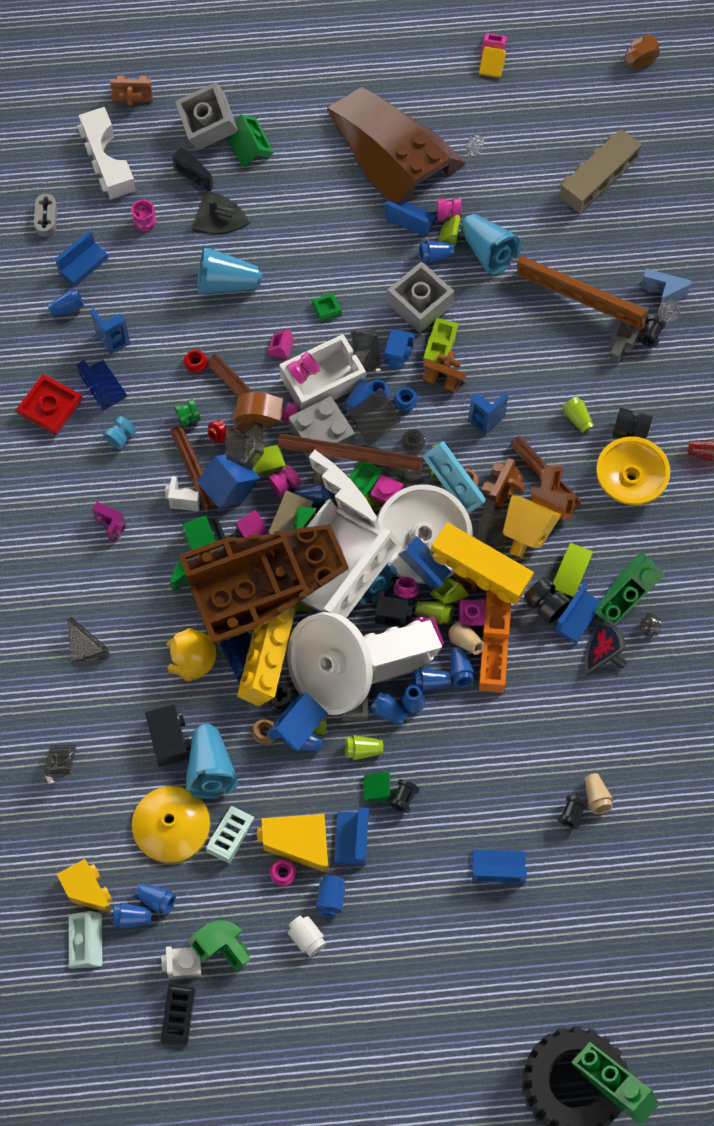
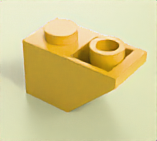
(82, 886)

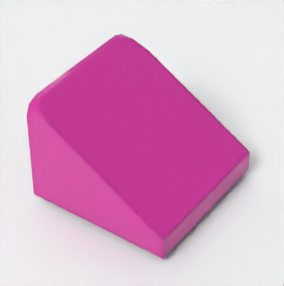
(494, 41)
(251, 525)

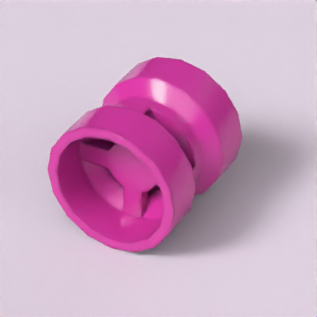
(448, 209)
(143, 215)
(304, 367)
(284, 481)

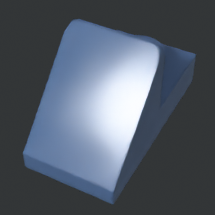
(668, 285)

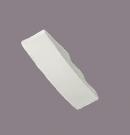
(346, 493)

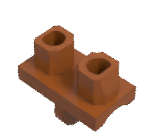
(131, 89)
(454, 377)
(507, 483)

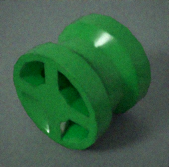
(187, 413)

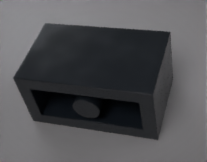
(167, 736)

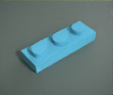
(454, 476)

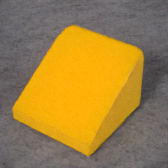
(492, 62)

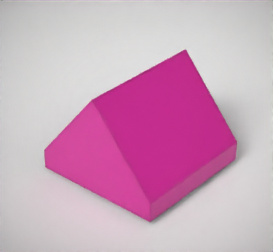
(281, 344)

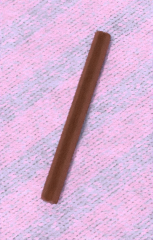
(350, 452)

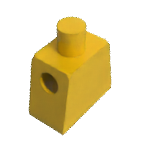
(528, 524)

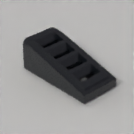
(191, 168)
(168, 1013)

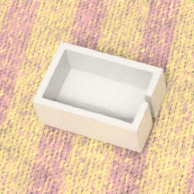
(337, 377)
(402, 650)

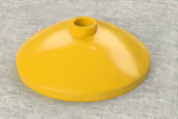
(633, 458)
(175, 840)

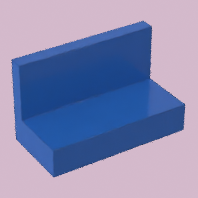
(410, 217)
(80, 259)
(112, 332)
(486, 415)
(418, 558)
(577, 615)
(298, 721)
(351, 837)
(499, 866)

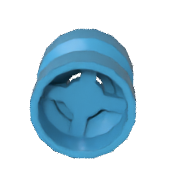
(119, 432)

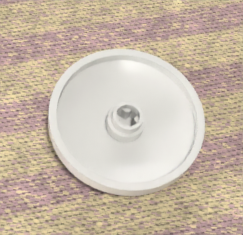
(421, 513)
(330, 662)

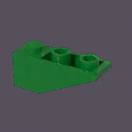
(629, 588)
(616, 1083)

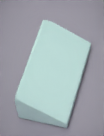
(85, 940)

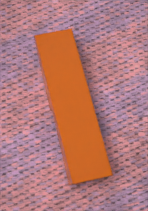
(495, 644)

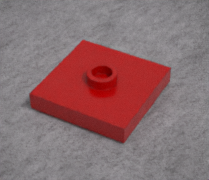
(49, 404)

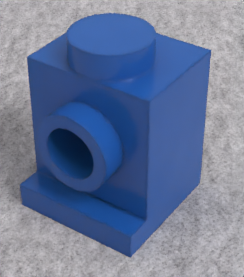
(398, 348)

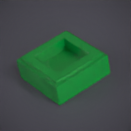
(326, 307)

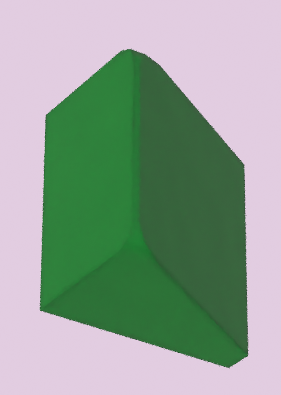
(302, 517)
(178, 577)
(377, 787)

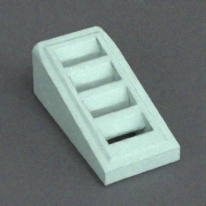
(215, 850)

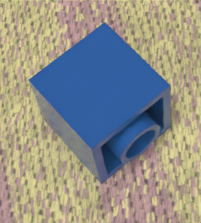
(227, 481)

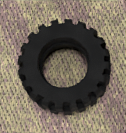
(537, 1074)

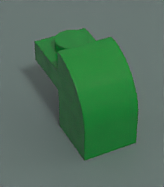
(221, 937)

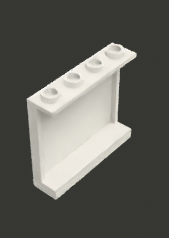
(365, 552)

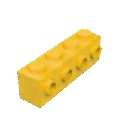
(481, 564)
(266, 659)

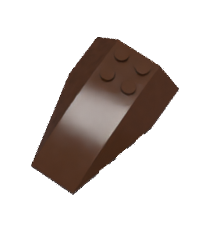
(391, 145)
(258, 577)

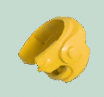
(192, 653)

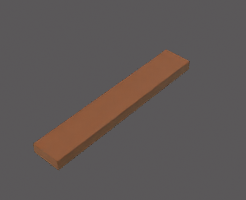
(581, 292)

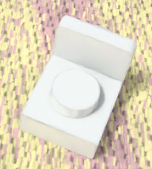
(182, 499)
(181, 963)

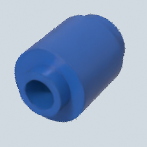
(331, 896)

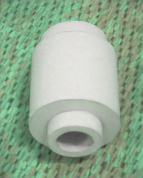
(306, 935)

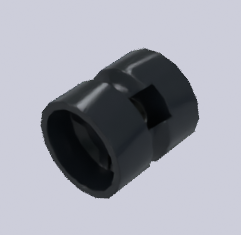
(630, 425)
(547, 600)

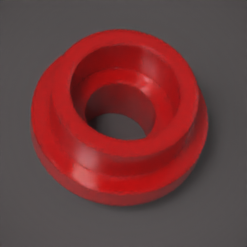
(195, 355)
(216, 431)

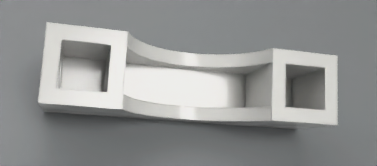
(114, 173)

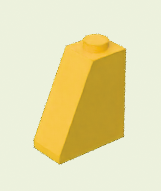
(296, 839)

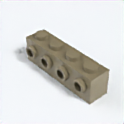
(599, 170)

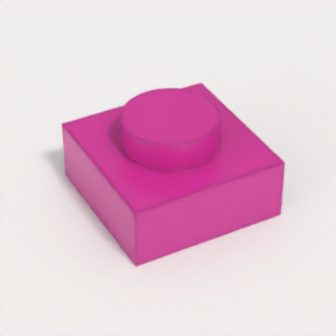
(385, 489)

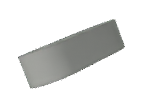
(40, 215)

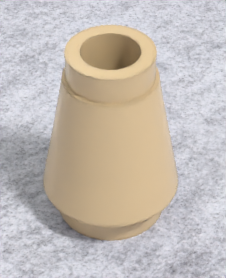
(466, 638)
(597, 794)

